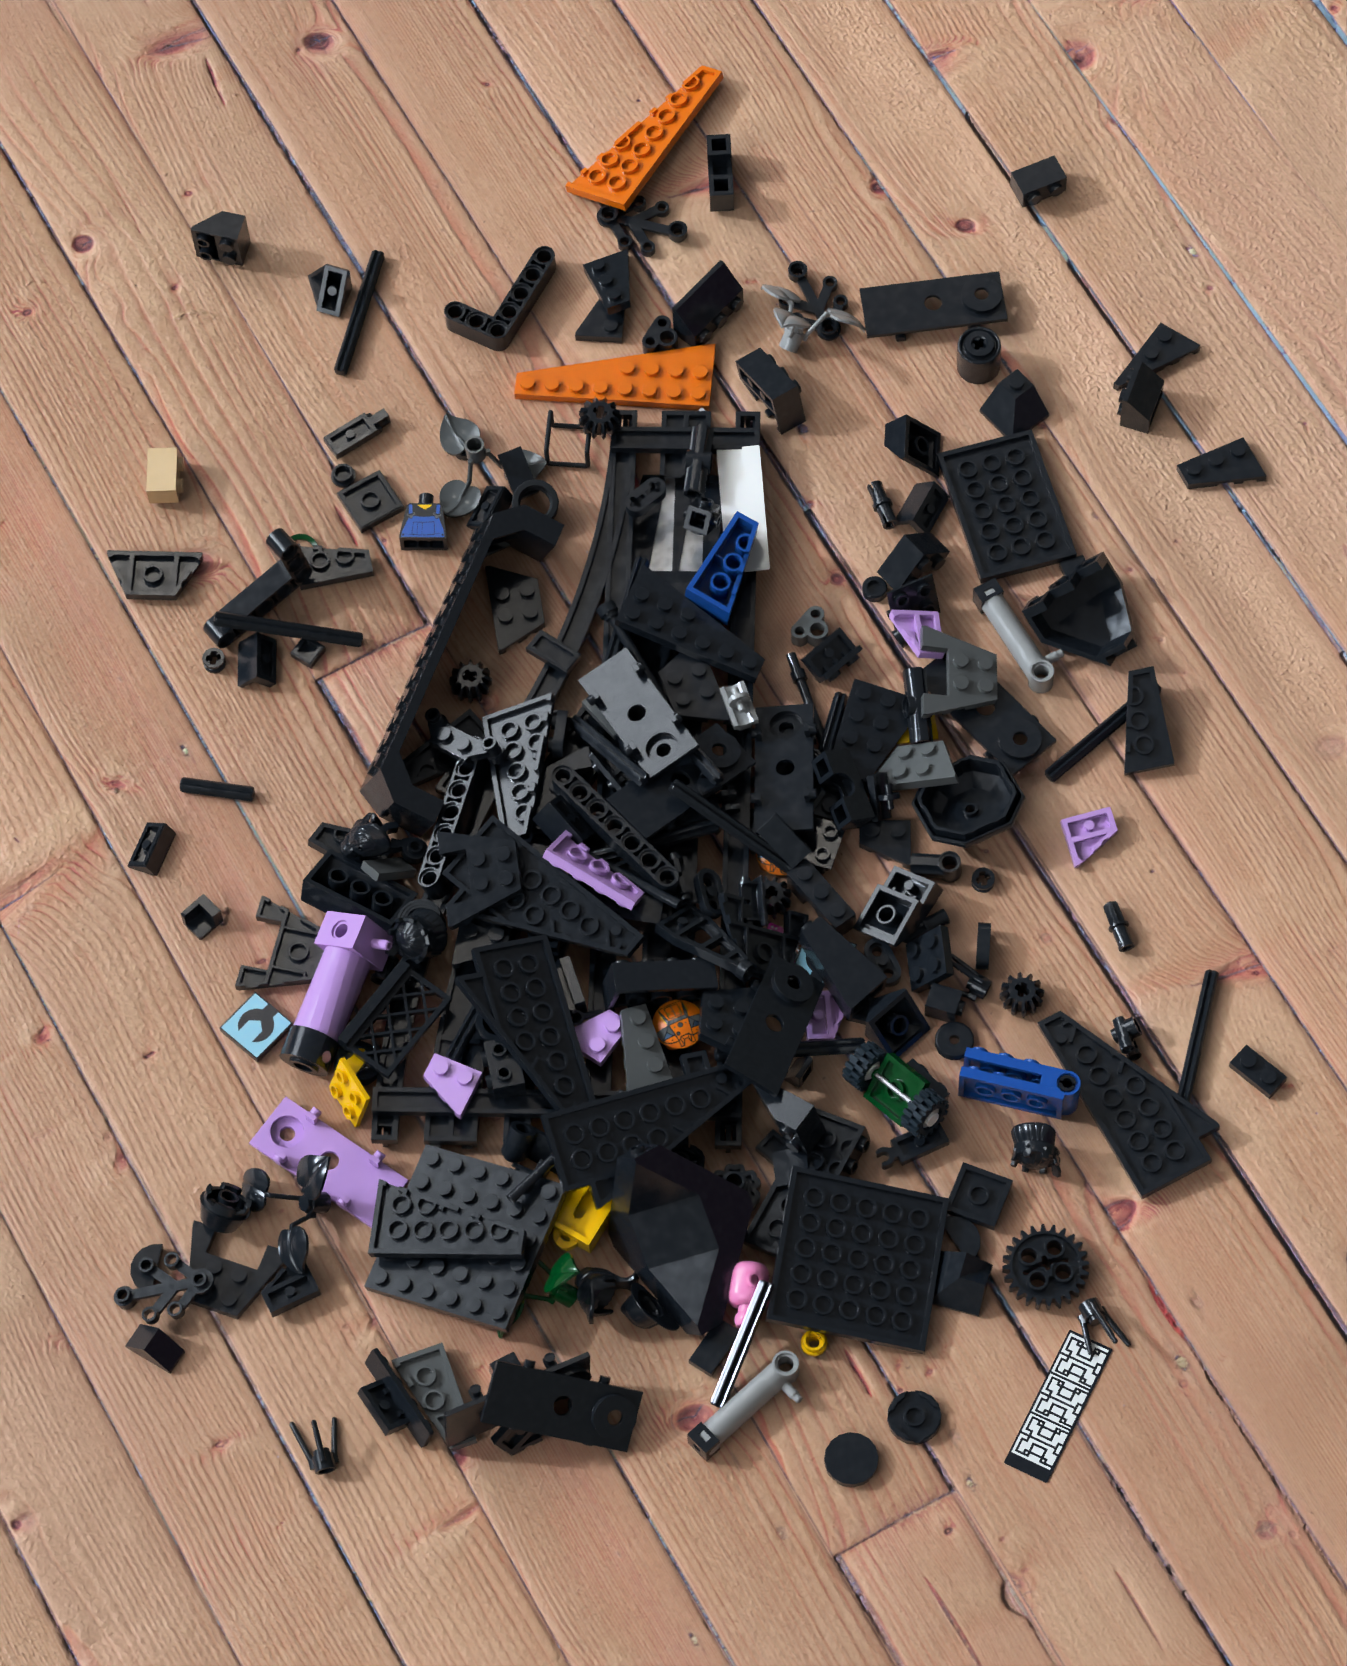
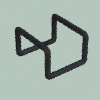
(550, 423)

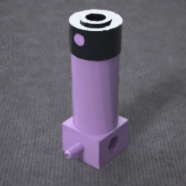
(350, 949)

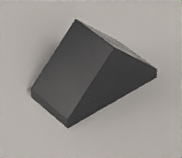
(155, 1347)

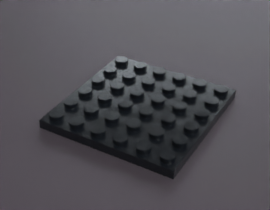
(857, 1259)
(473, 1288)

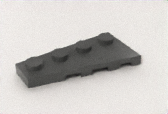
(642, 1050)
(433, 1385)

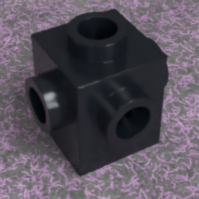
(695, 519)

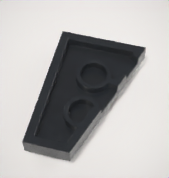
(336, 565)

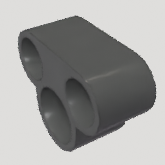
(806, 625)

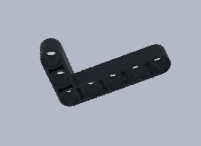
(511, 306)
(267, 590)

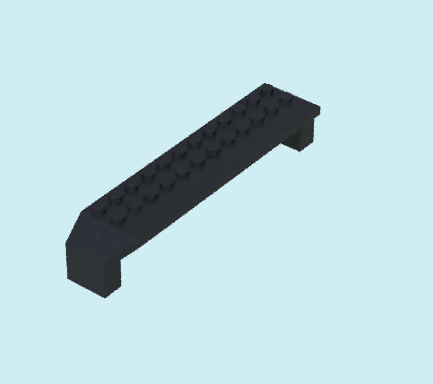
(387, 780)

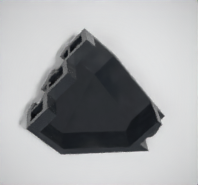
(1085, 613)

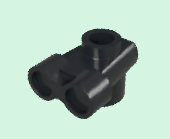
(1124, 1034)

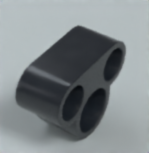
(653, 338)

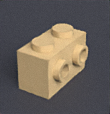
(164, 475)

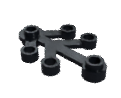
(639, 223)
(816, 305)
(167, 1289)

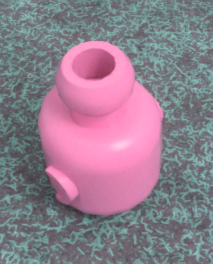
(743, 1286)

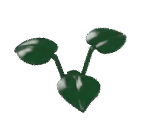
(555, 1286)

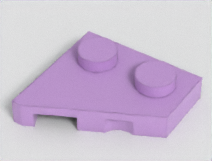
(825, 1019)

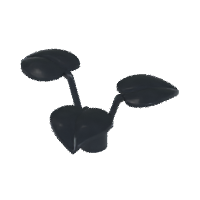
(311, 1176)

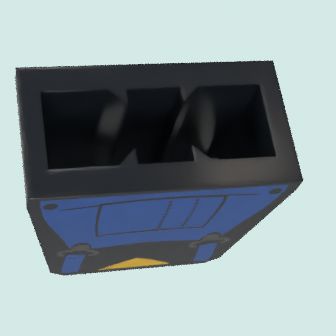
(423, 525)

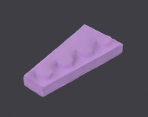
(595, 872)

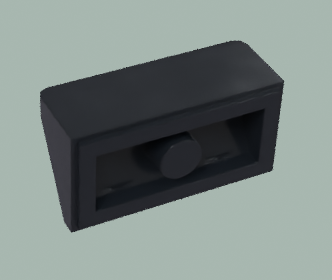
(492, 501)
(152, 848)

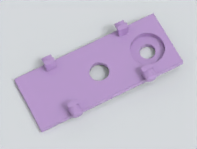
(351, 1183)

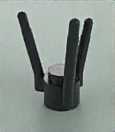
(977, 984)
(1095, 1314)
(323, 1460)

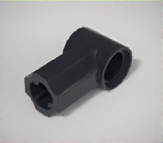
(933, 865)

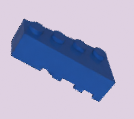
(720, 575)

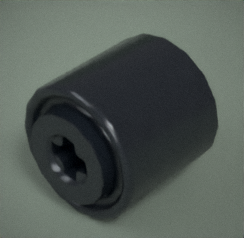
(978, 355)

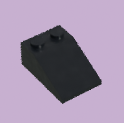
(794, 1118)

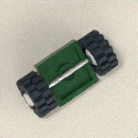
(896, 1089)

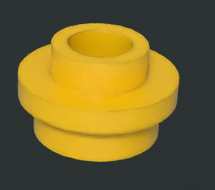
(810, 1336)

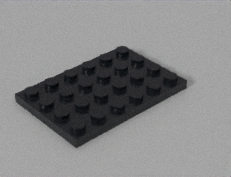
(1006, 506)

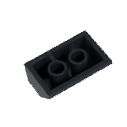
(707, 305)

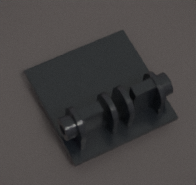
(916, 595)
(824, 844)

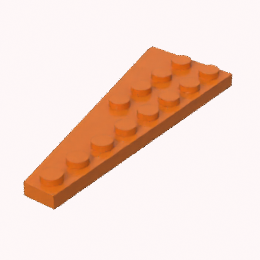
(637, 153)
(655, 380)

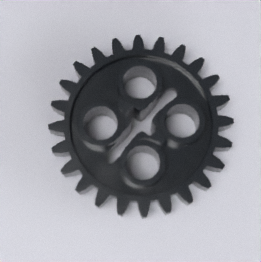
(1054, 1288)

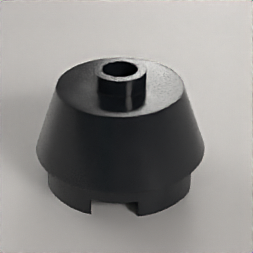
(224, 1207)

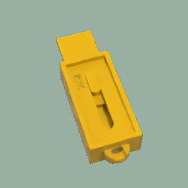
(580, 1221)

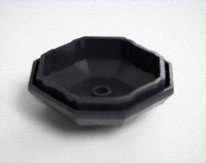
(973, 809)

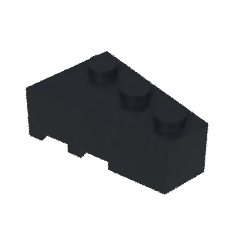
(773, 387)

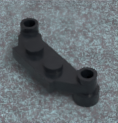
(460, 744)

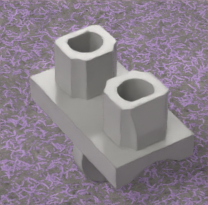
(739, 706)

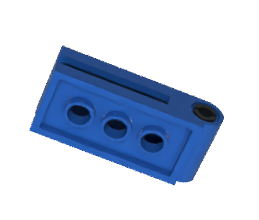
(1018, 1083)

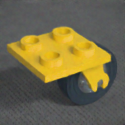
(349, 1080)

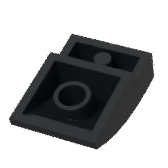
(898, 906)

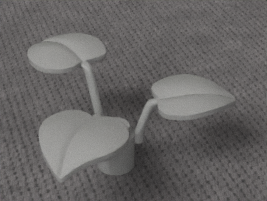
(795, 325)

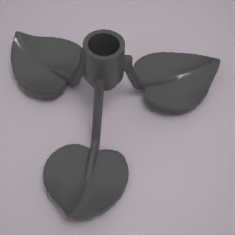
(464, 435)

